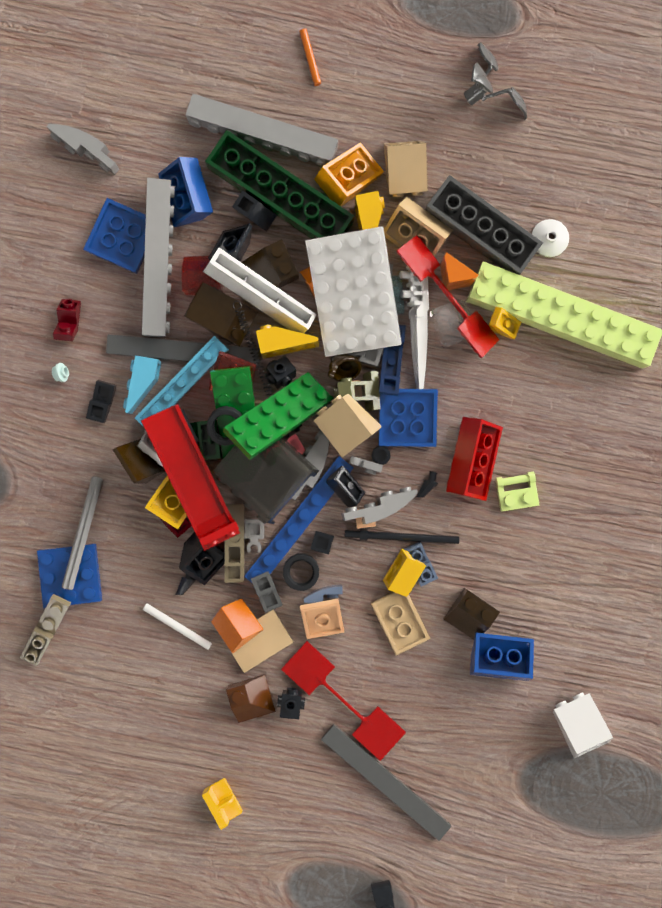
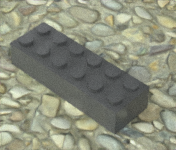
(483, 226)

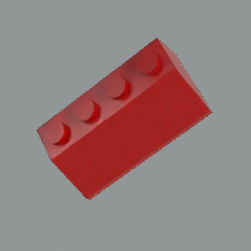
(474, 458)

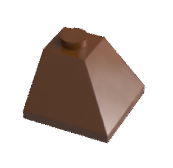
(250, 698)

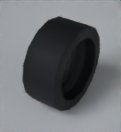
(226, 410)
(301, 586)

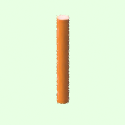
(310, 57)

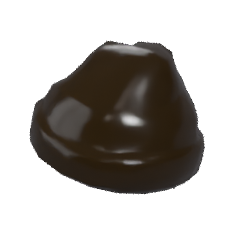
(344, 367)

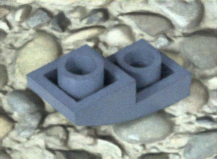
(418, 553)
(317, 595)

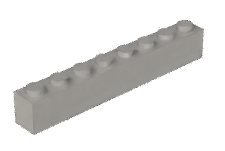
(261, 130)
(156, 257)

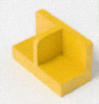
(403, 573)
(221, 802)

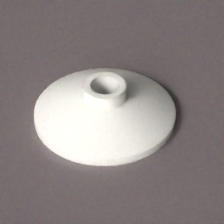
(554, 246)

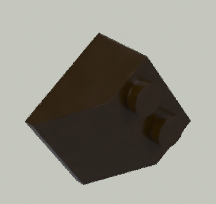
(471, 614)

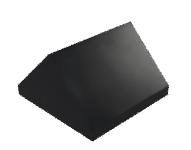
(234, 241)

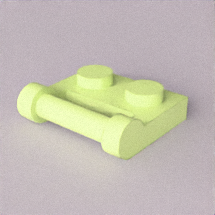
(520, 497)

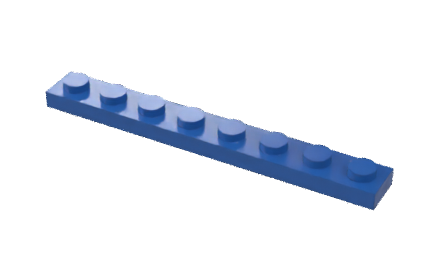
(296, 524)

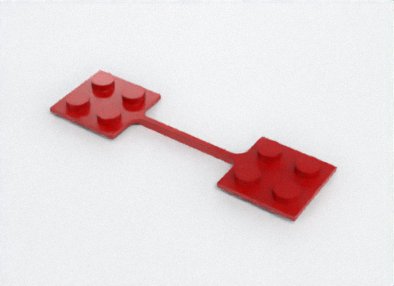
(423, 265)
(377, 731)

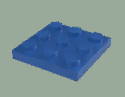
(118, 236)
(409, 418)
(52, 571)

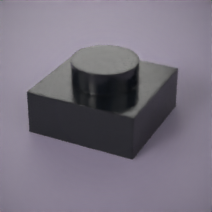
(322, 542)

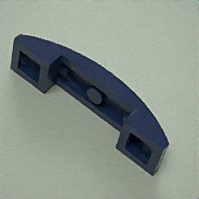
(391, 367)

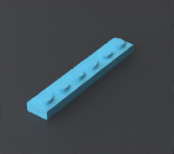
(184, 379)

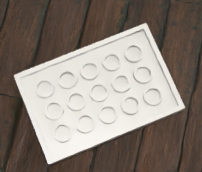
(353, 291)

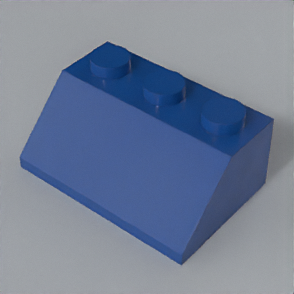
(190, 193)
(502, 657)

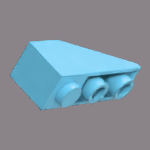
(144, 377)

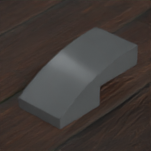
(266, 591)

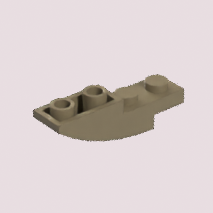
(235, 547)
(45, 629)

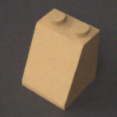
(406, 168)
(346, 424)

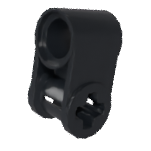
(383, 894)

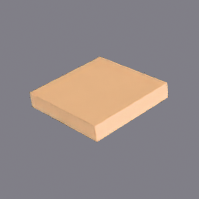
(322, 618)

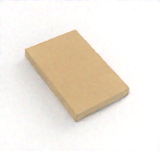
(400, 622)
(265, 644)

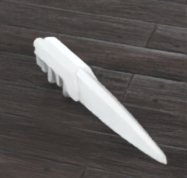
(418, 316)

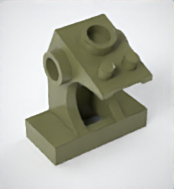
(371, 390)

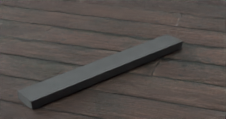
(167, 348)
(386, 782)

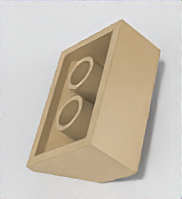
(413, 220)

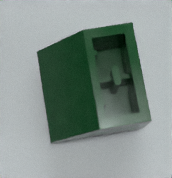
(209, 449)

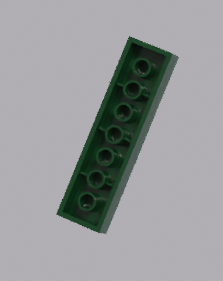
(277, 188)

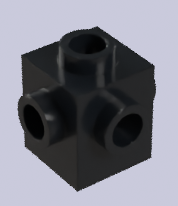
(280, 372)
(288, 709)

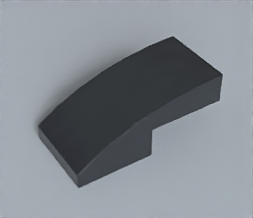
(101, 402)

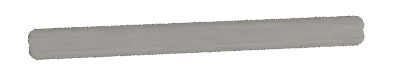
(82, 533)

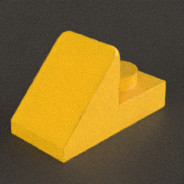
(504, 323)

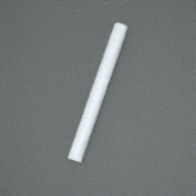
(177, 626)

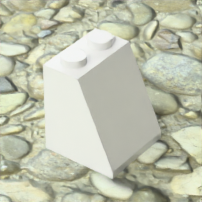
(582, 724)

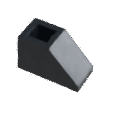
(254, 211)

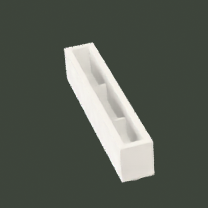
(259, 292)

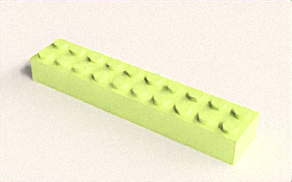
(565, 315)

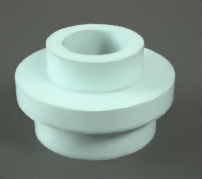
(60, 372)

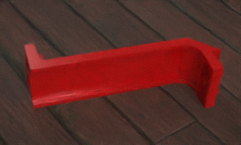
(190, 476)

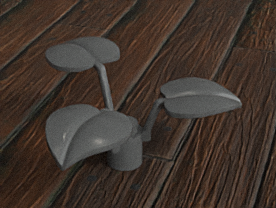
(483, 85)

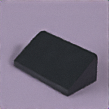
(345, 487)

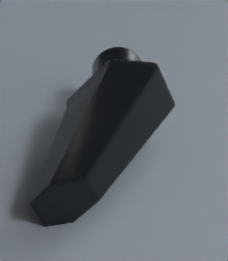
(428, 485)
(185, 584)

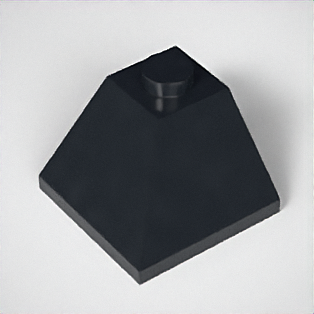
(199, 563)

